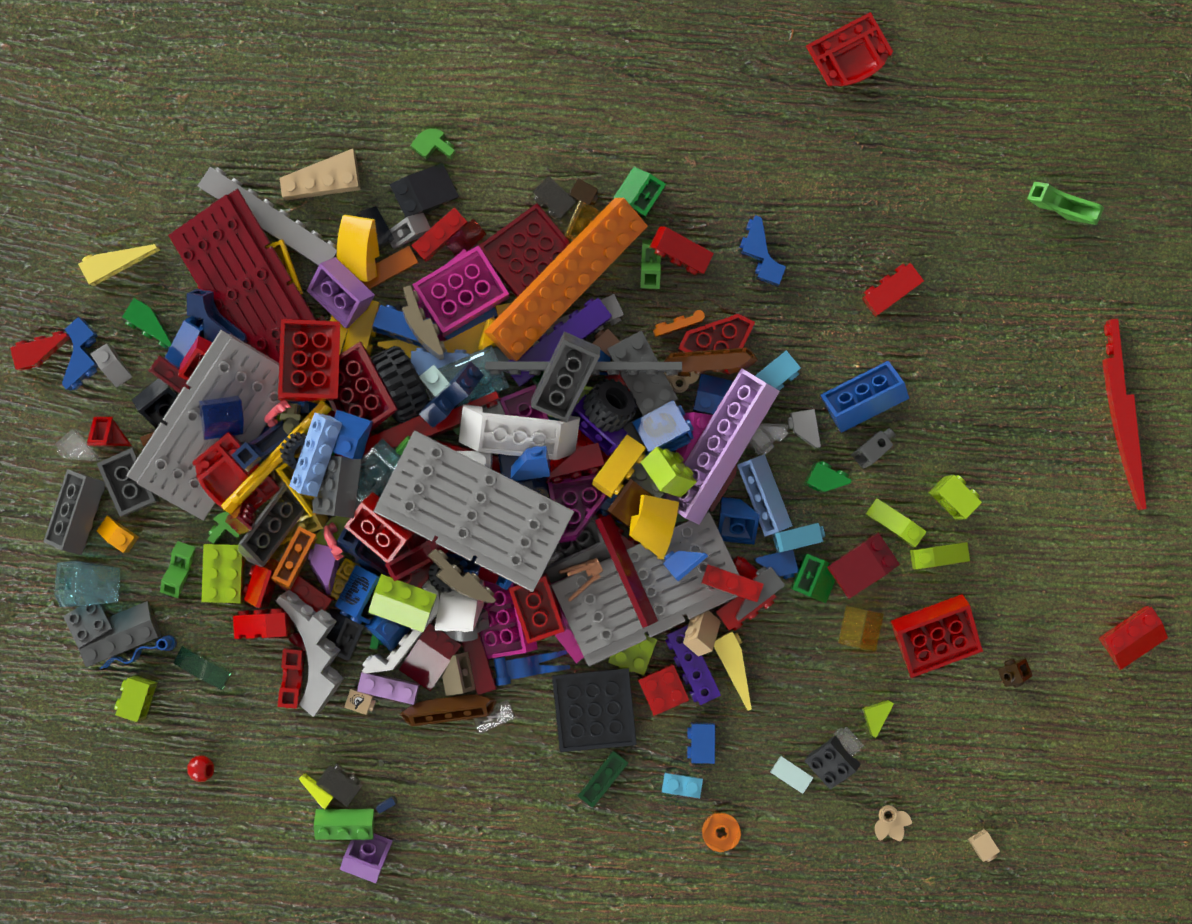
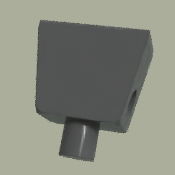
(874, 448)

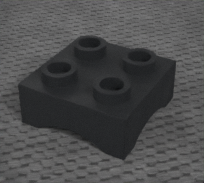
(832, 762)

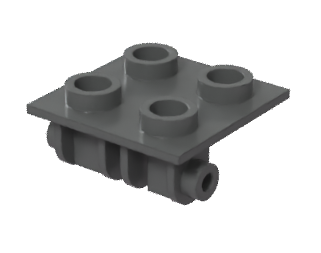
(87, 623)

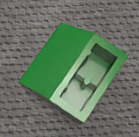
(641, 191)
(823, 478)
(813, 578)

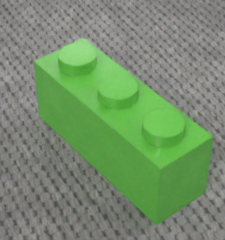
(344, 824)

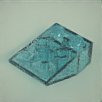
(86, 584)

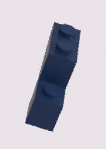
(202, 307)
(455, 392)
(253, 452)
(363, 555)

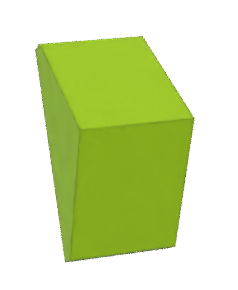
(876, 715)

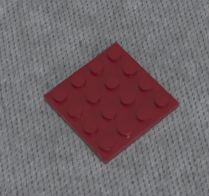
(524, 248)

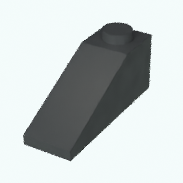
(772, 584)

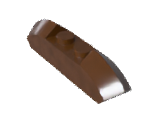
(713, 360)
(448, 709)

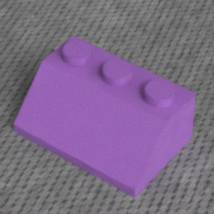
(340, 292)

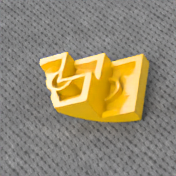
(654, 524)

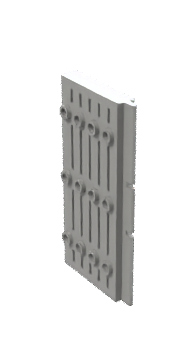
(224, 371)
(473, 511)
(603, 613)

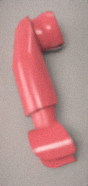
(276, 410)
(331, 541)

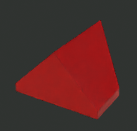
(106, 433)

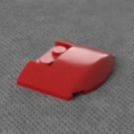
(851, 52)
(222, 474)

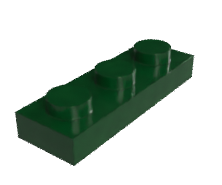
(602, 779)

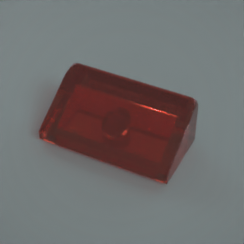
(465, 237)

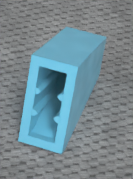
(798, 537)

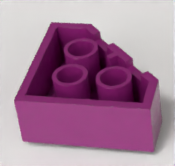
(582, 499)

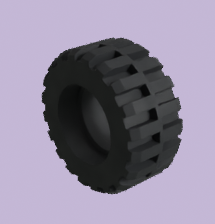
(401, 382)

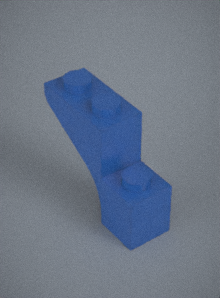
(756, 247)
(81, 362)

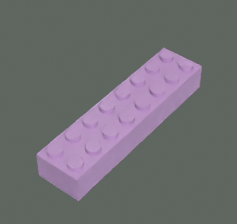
(724, 442)

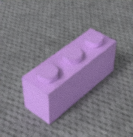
(388, 687)

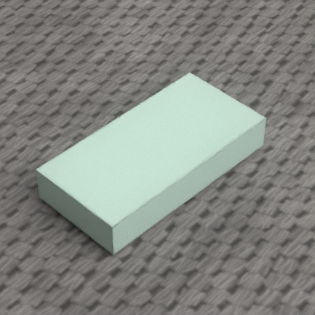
(791, 774)

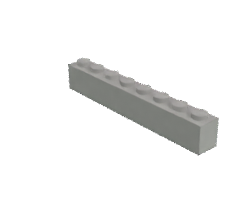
(272, 221)

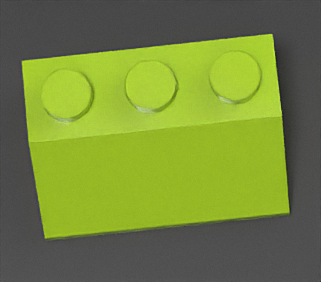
(402, 603)

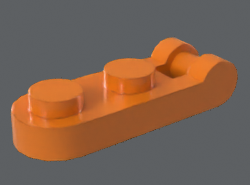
(678, 324)

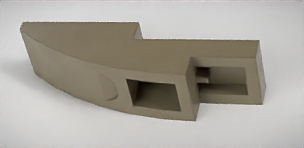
(423, 330)
(466, 585)

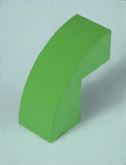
(650, 267)
(178, 570)

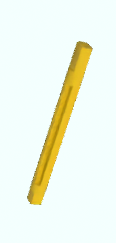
(269, 463)

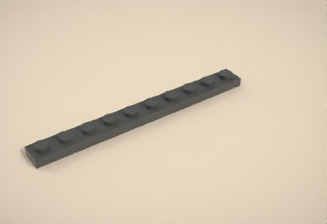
(611, 368)

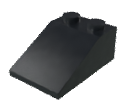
(424, 190)

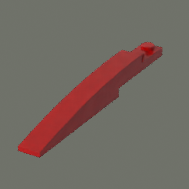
(1123, 413)
(397, 434)

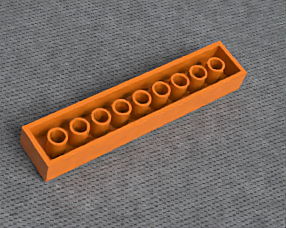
(566, 279)

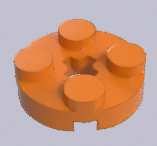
(725, 842)

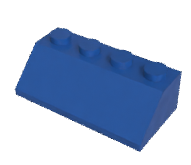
(865, 396)

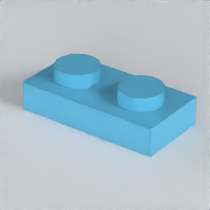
(682, 785)

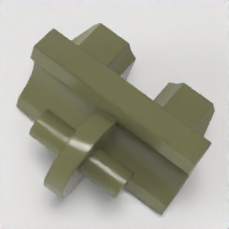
(291, 417)

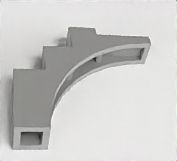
(320, 651)

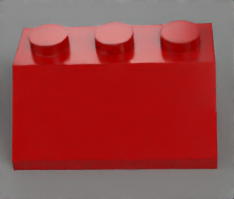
(1134, 637)

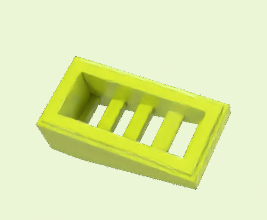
(317, 792)

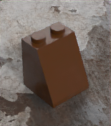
(627, 503)

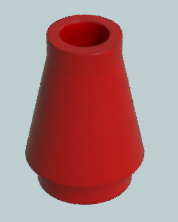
(745, 568)

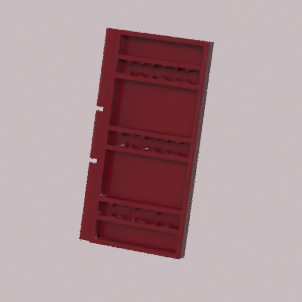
(249, 282)

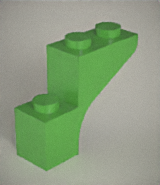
(1066, 205)

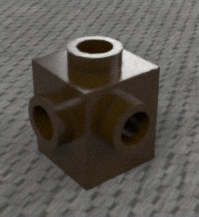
(1015, 672)

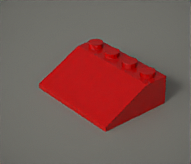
(309, 360)
(937, 635)

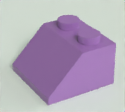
(324, 566)
(366, 857)

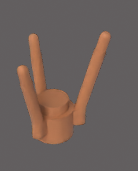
(591, 567)

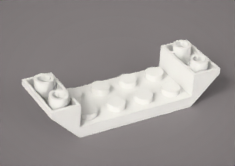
(515, 434)
(378, 663)

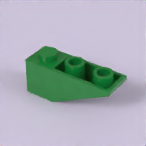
(146, 318)

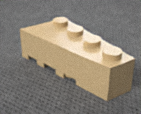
(326, 177)

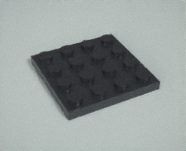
(594, 709)

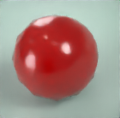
(200, 768)

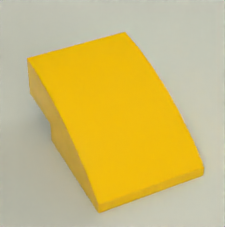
(358, 246)

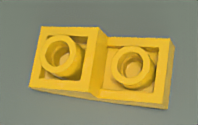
(342, 577)

